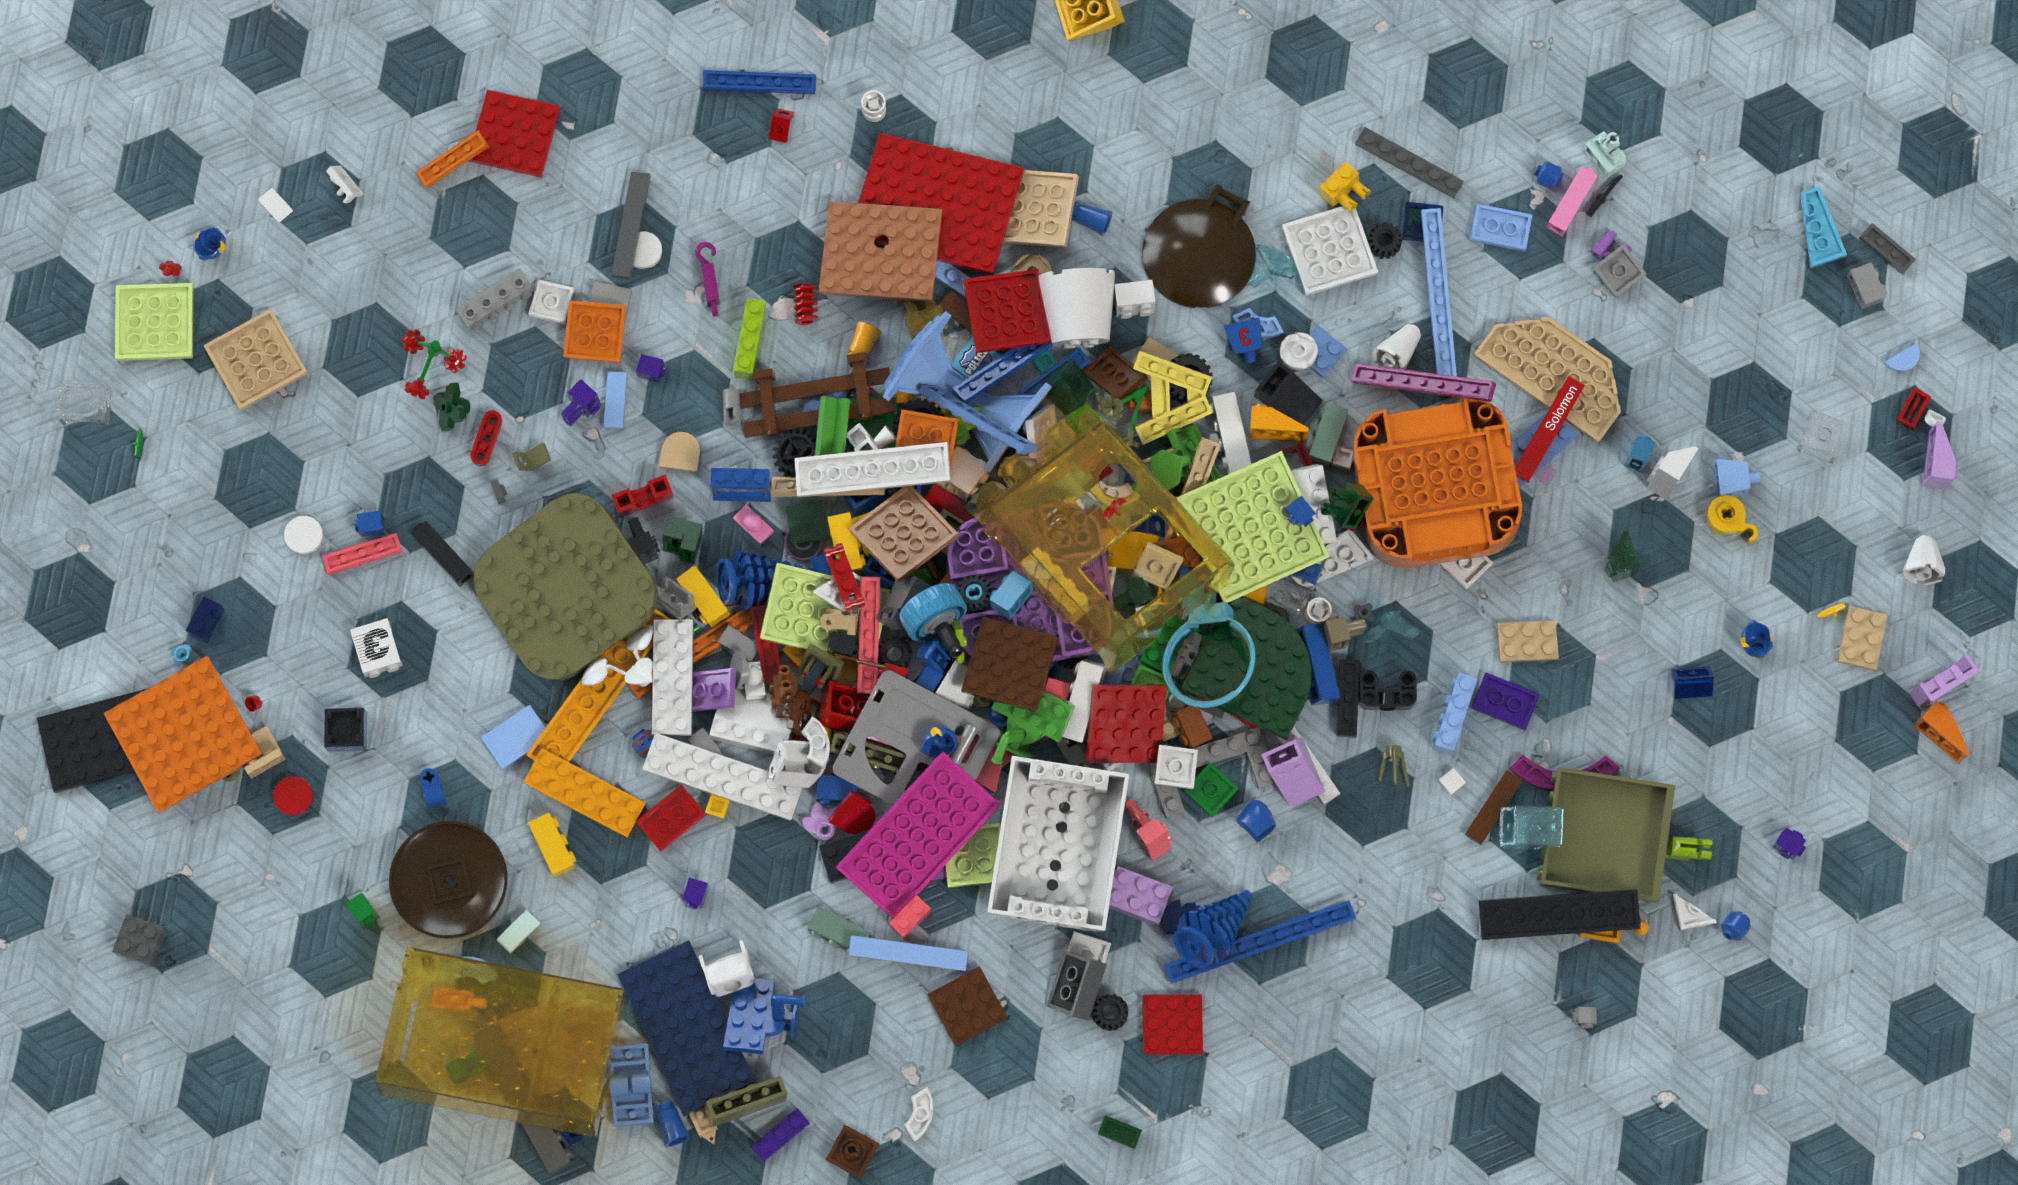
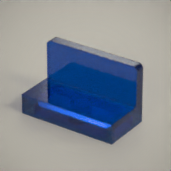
(1692, 682)

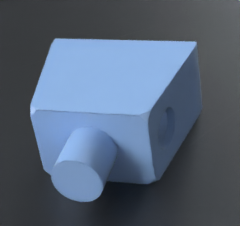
(1733, 477)

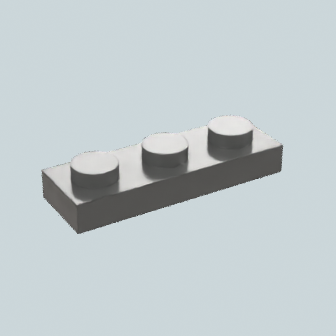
(1887, 248)

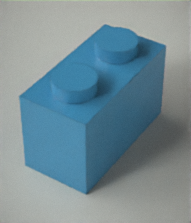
(1640, 453)
(1011, 594)

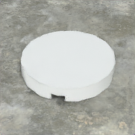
(648, 251)
(1298, 351)
(303, 535)

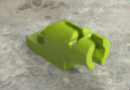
(1686, 848)

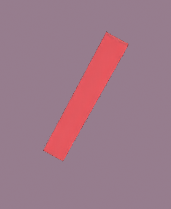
(868, 634)

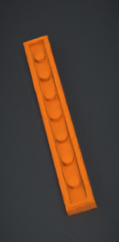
(707, 643)

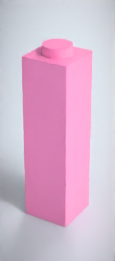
(1572, 201)

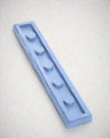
(908, 953)

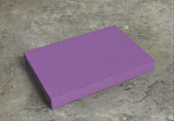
(713, 689)

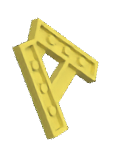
(1163, 418)

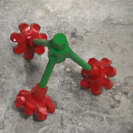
(452, 358)

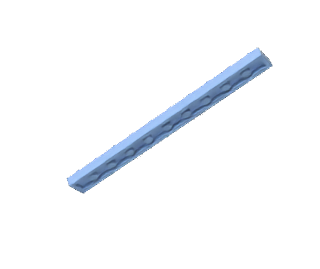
(1438, 292)

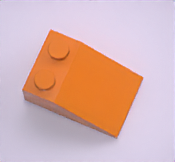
(1943, 731)

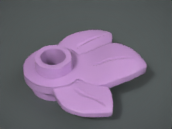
(819, 820)

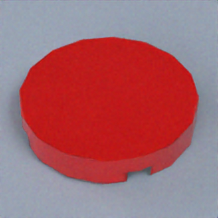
(292, 795)

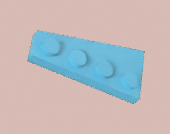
(1821, 233)

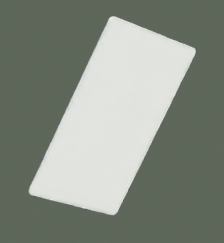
(275, 205)

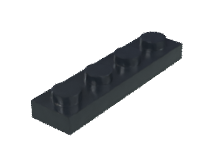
(1348, 700)

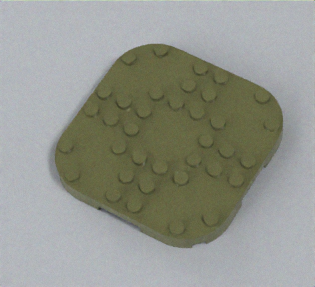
(565, 586)

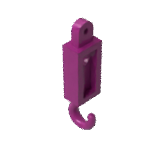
(709, 277)

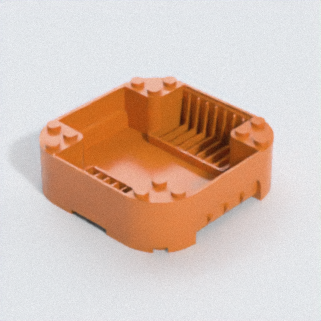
(1438, 483)

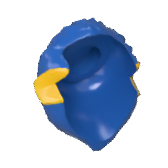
(209, 243)
(1756, 639)
(939, 740)

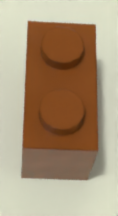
(1191, 727)

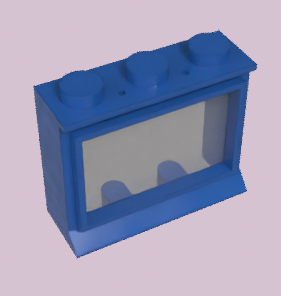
(741, 484)

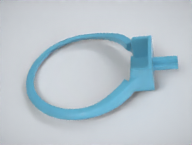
(1206, 613)

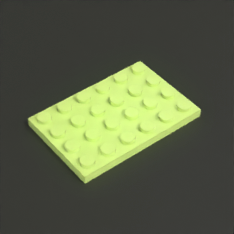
(796, 613)

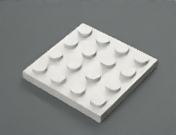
(1329, 249)

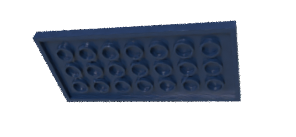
(685, 1027)

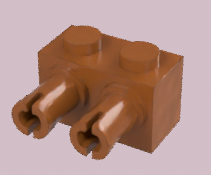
(782, 685)

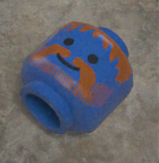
(642, 742)

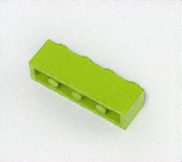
(750, 338)

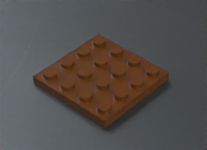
(1009, 664)

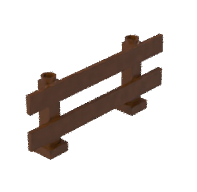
(769, 395)

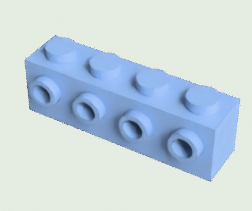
(1455, 713)

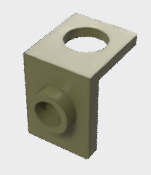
(533, 458)

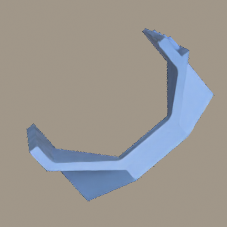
(927, 364)

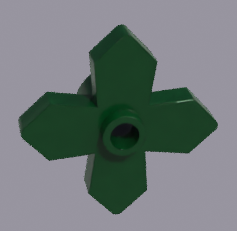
(452, 406)

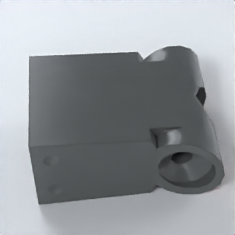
(898, 597)

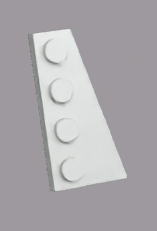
(1344, 555)

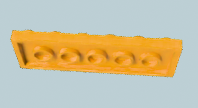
(584, 793)

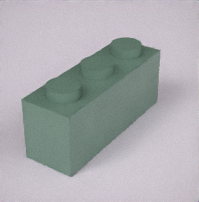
(1327, 434)
(834, 929)

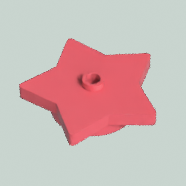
(990, 771)

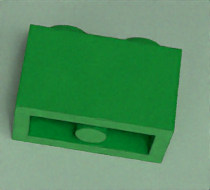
(363, 911)

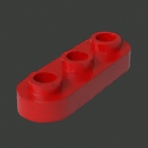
(486, 430)

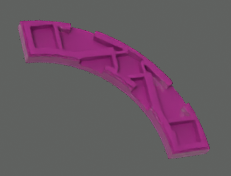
(1542, 777)

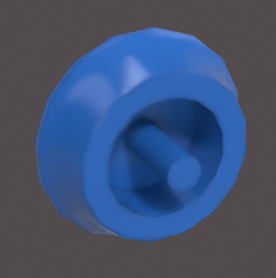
(997, 718)

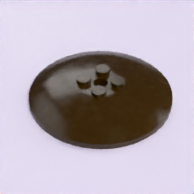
(441, 852)

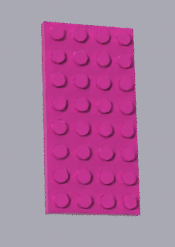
(918, 835)

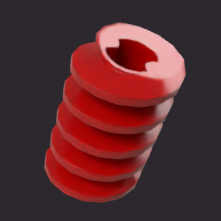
(804, 303)

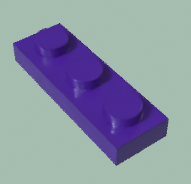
(780, 1135)

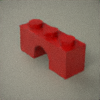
(654, 492)

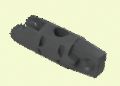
(1186, 656)

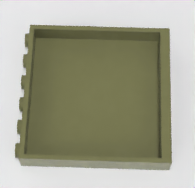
(1610, 834)

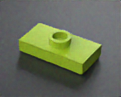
(958, 630)

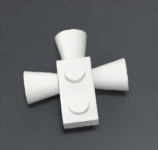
(863, 441)

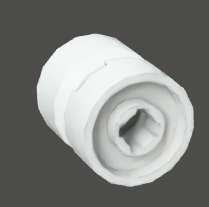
(873, 106)
(1318, 611)

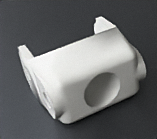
(791, 765)
(729, 972)

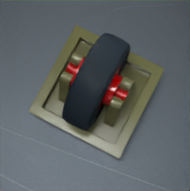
(818, 669)

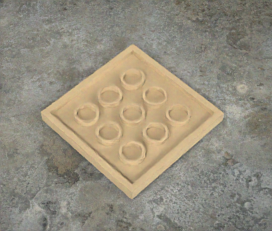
(1043, 209)
(255, 359)

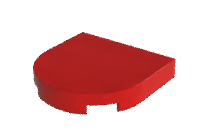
(853, 814)

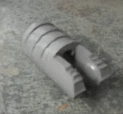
(731, 402)

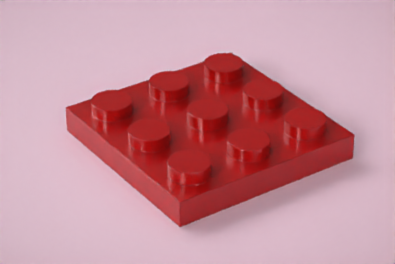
(1172, 1024)

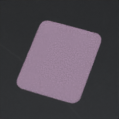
(1546, 474)

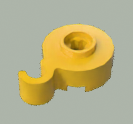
(1732, 525)

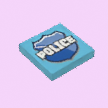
(969, 362)

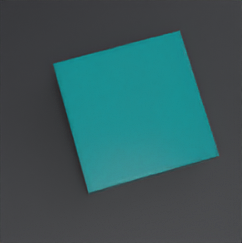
(1044, 362)

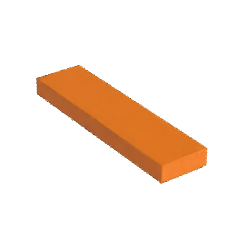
(452, 159)

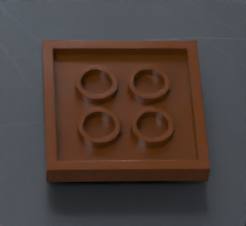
(967, 1006)

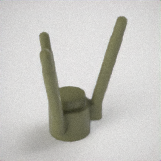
(1394, 755)

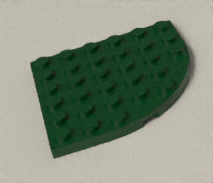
(1280, 672)

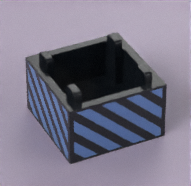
(345, 729)

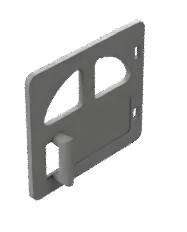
(902, 721)

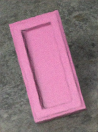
(753, 524)

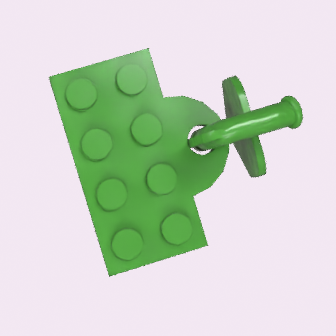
(1175, 465)
(1028, 727)

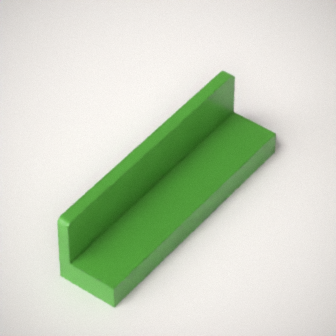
(832, 426)

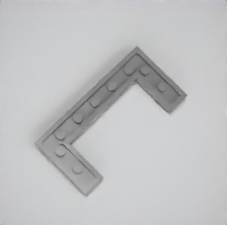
(1246, 742)

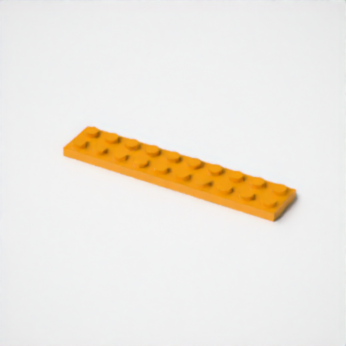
(589, 703)

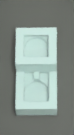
(518, 931)

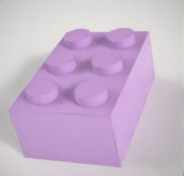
(1139, 896)

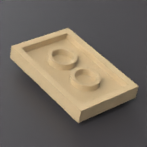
(1862, 638)
(1527, 641)

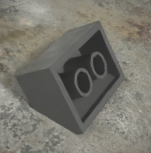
(1076, 985)

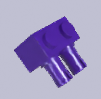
(583, 402)

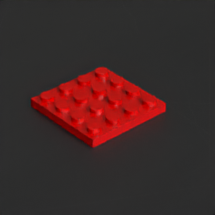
(516, 132)
(1006, 311)
(1126, 723)

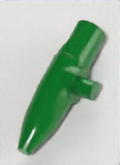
(138, 444)

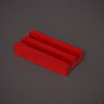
(1905, 422)

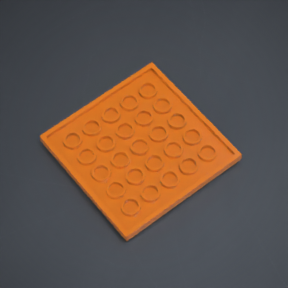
(183, 734)

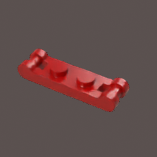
(843, 577)

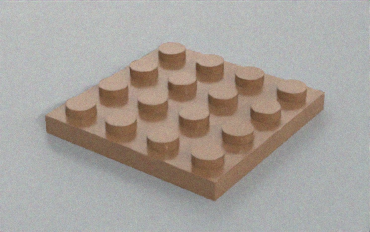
(903, 532)

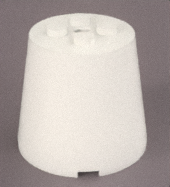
(1078, 306)

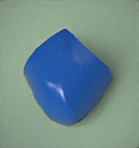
(1257, 820)

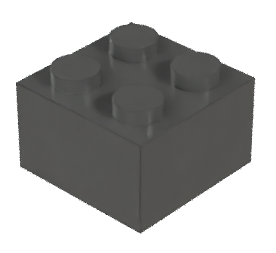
(139, 940)

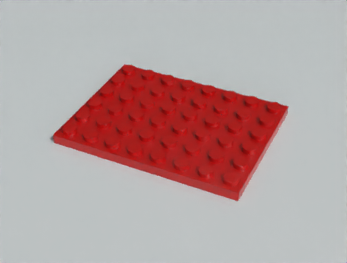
(969, 189)

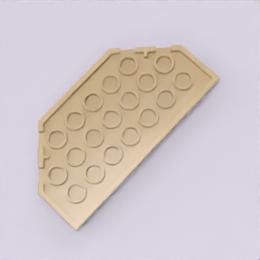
(1540, 358)

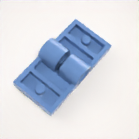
(631, 1086)

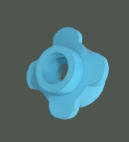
(182, 650)

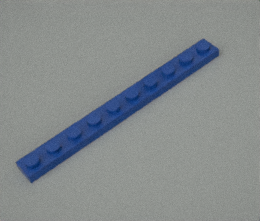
(1269, 939)

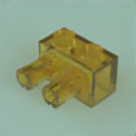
(917, 320)

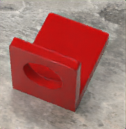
(780, 125)

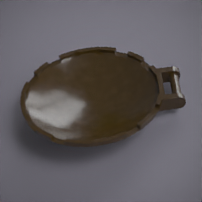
(1200, 251)

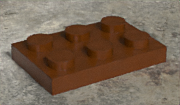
(1114, 374)

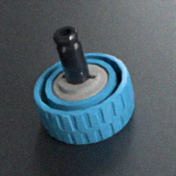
(933, 613)

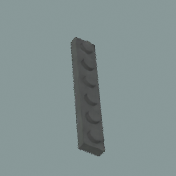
(1409, 162)

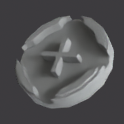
(742, 668)

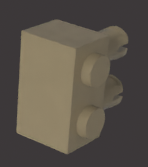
(1339, 631)

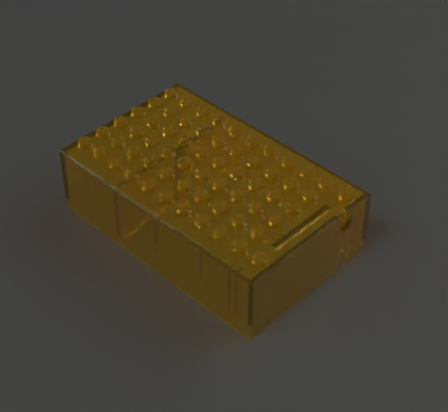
(501, 1042)

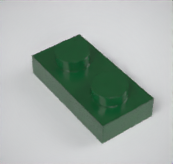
(1119, 1132)

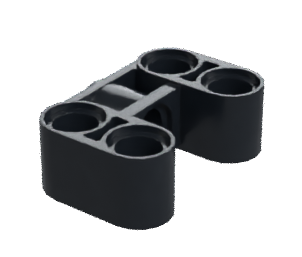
(1387, 698)

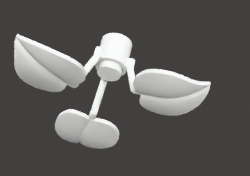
(639, 674)

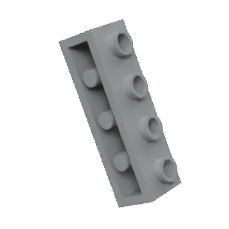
(495, 300)

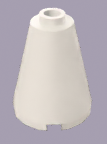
(1398, 348)

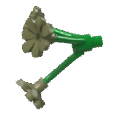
(1113, 408)

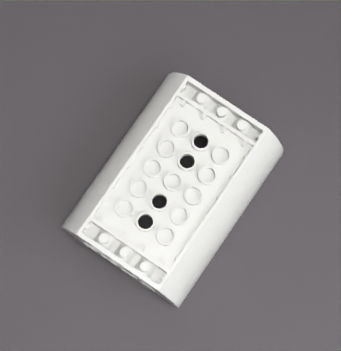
(1031, 843)

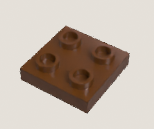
(852, 1152)

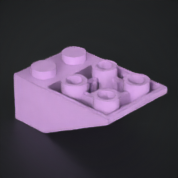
(1293, 771)

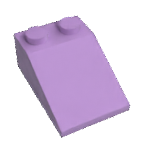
(1940, 460)

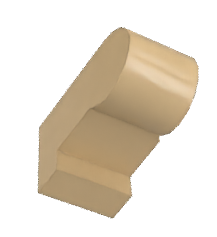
(840, 620)

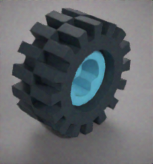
(972, 583)

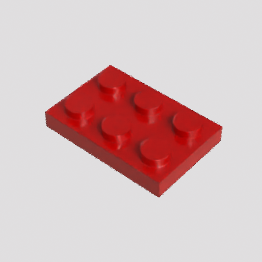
(671, 818)

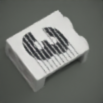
(376, 648)

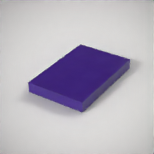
(1505, 701)

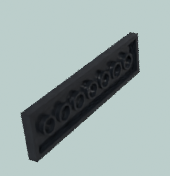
(1559, 914)

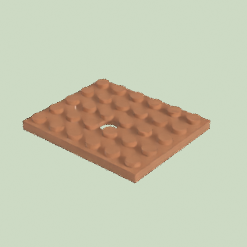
(899, 270)

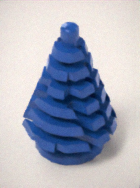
(746, 578)
(1210, 930)

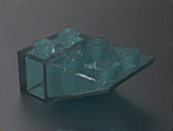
(1530, 827)

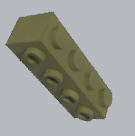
(877, 753)
(745, 1101)

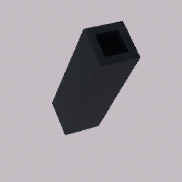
(442, 553)

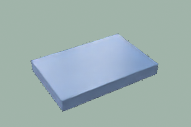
(1501, 227)
(514, 737)

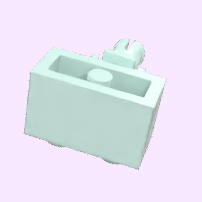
(1604, 153)

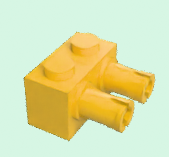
(1339, 184)

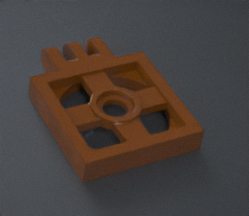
(794, 712)

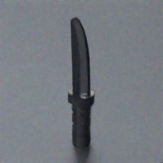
(1601, 198)

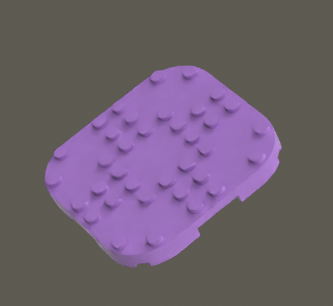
(980, 555)

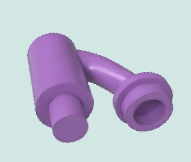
(1601, 249)

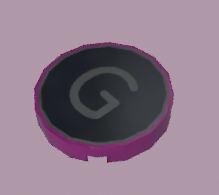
(804, 551)

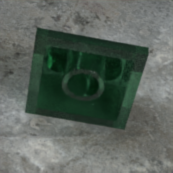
(1069, 387)
(1623, 560)

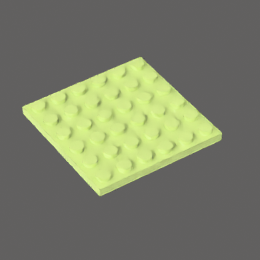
(1251, 526)

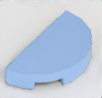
(1905, 360)

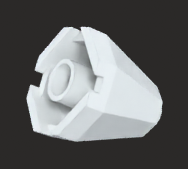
(1924, 562)

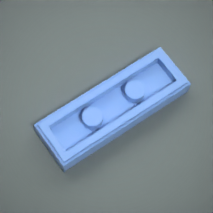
(615, 400)

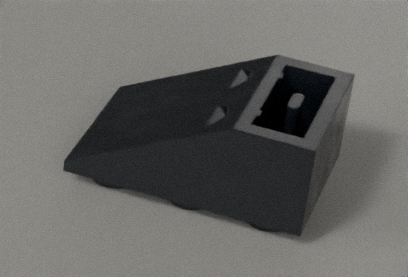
(1287, 394)

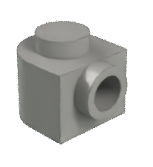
(1585, 1017)

